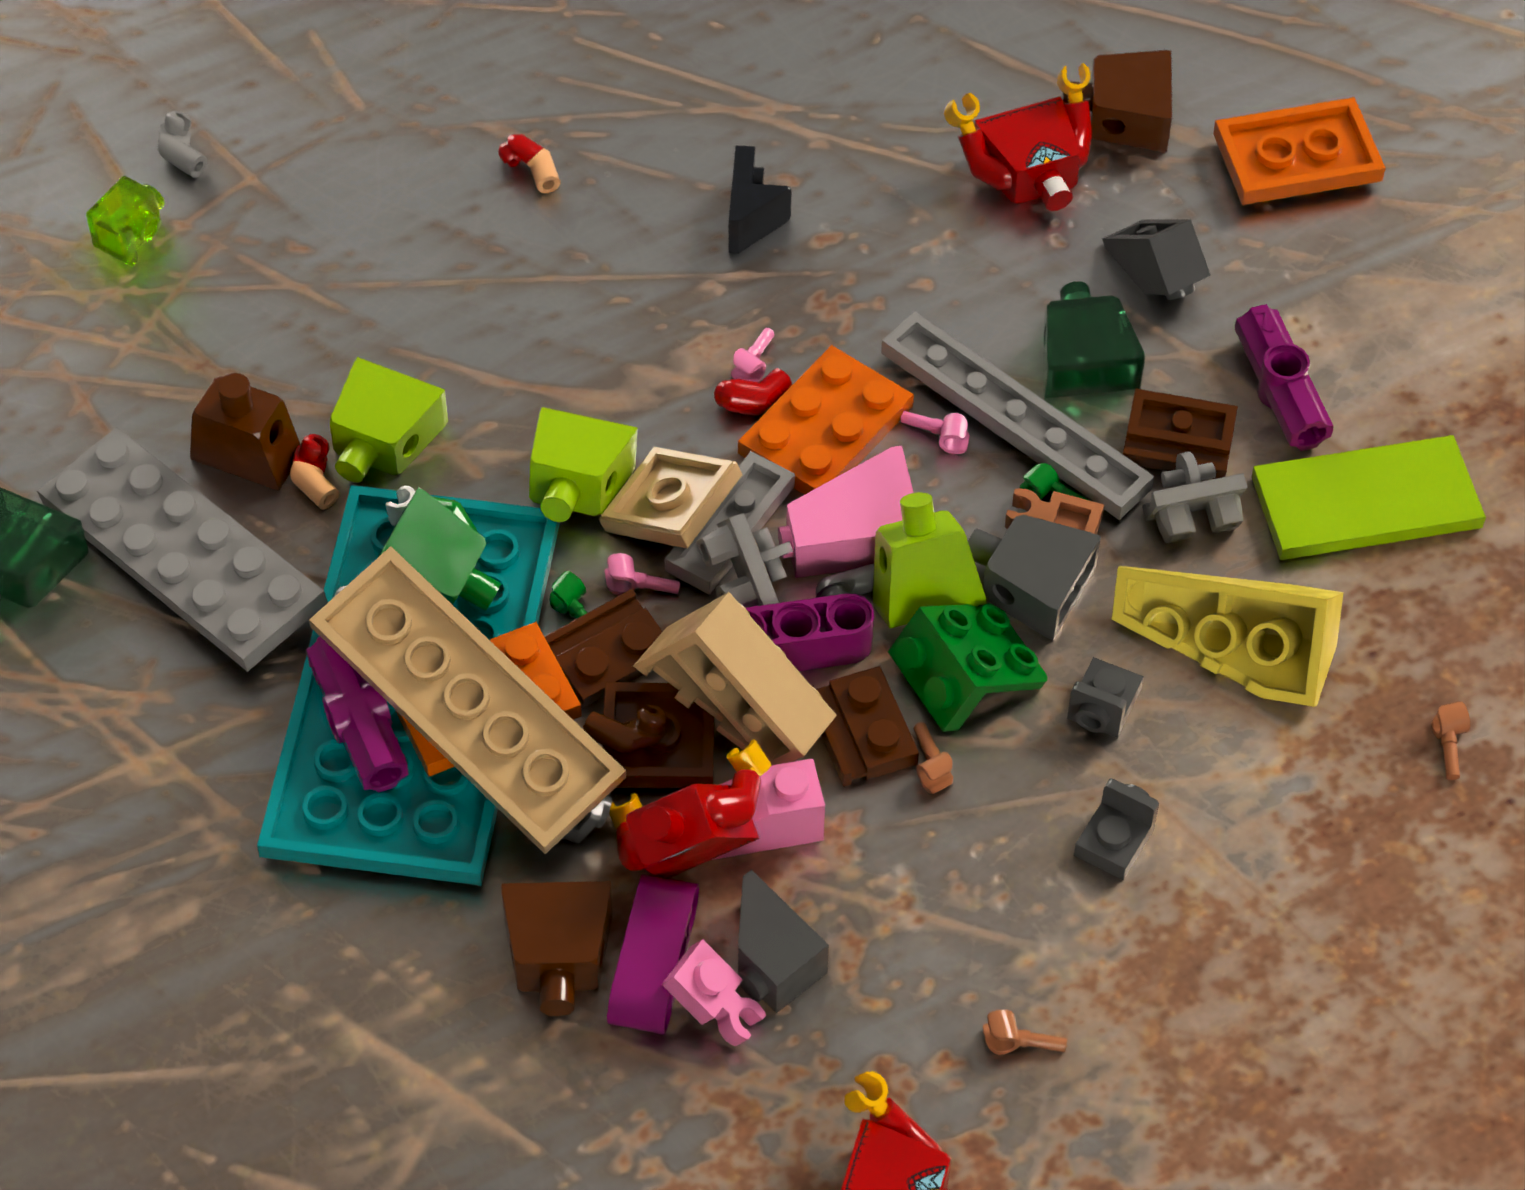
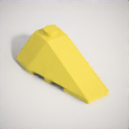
(1251, 631)

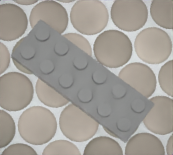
(184, 548)

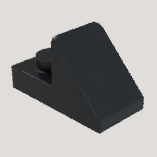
(754, 206)

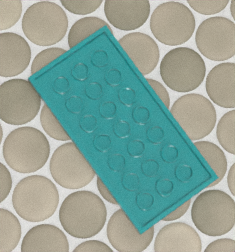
(424, 824)

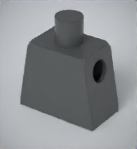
(1036, 570)

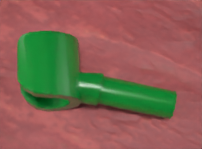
(1044, 480)
(566, 593)

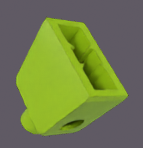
(384, 420)
(579, 463)
(922, 563)

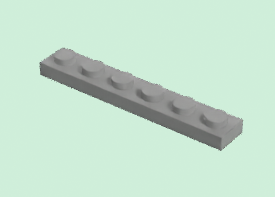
(1017, 415)

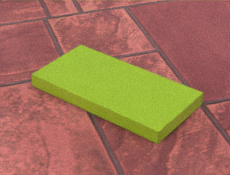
(1367, 497)

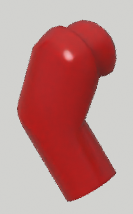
(750, 396)

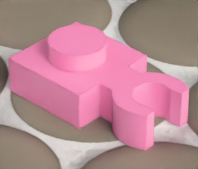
(707, 991)

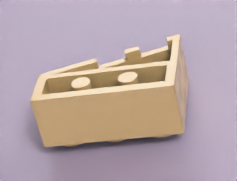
(740, 679)

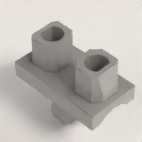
(1174, 505)
(735, 542)

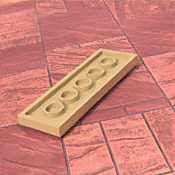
(468, 699)

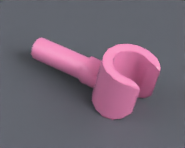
(747, 362)
(952, 430)
(622, 577)

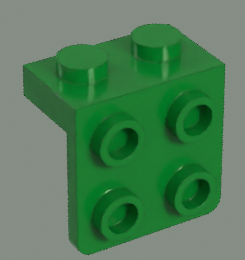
(959, 656)

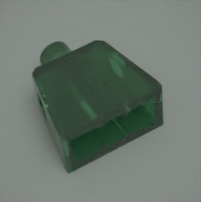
(1089, 345)
(35, 548)

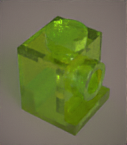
(125, 219)

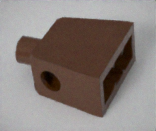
(1131, 99)
(243, 432)
(557, 938)

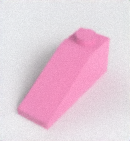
(787, 808)

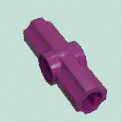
(1283, 377)
(358, 719)

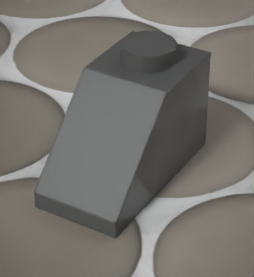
(1160, 256)
(776, 947)

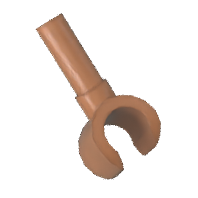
(1447, 723)
(936, 771)
(1004, 1037)

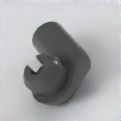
(852, 581)

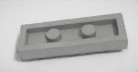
(757, 495)

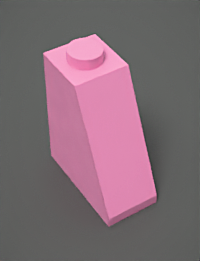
(838, 522)

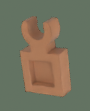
(1061, 510)

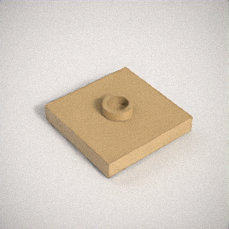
(670, 497)

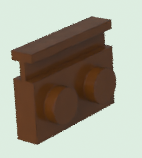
(1173, 424)
(604, 646)
(869, 728)

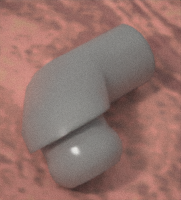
(175, 144)

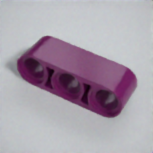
(821, 627)
(651, 949)

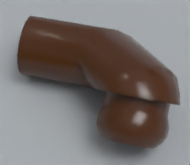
(629, 736)

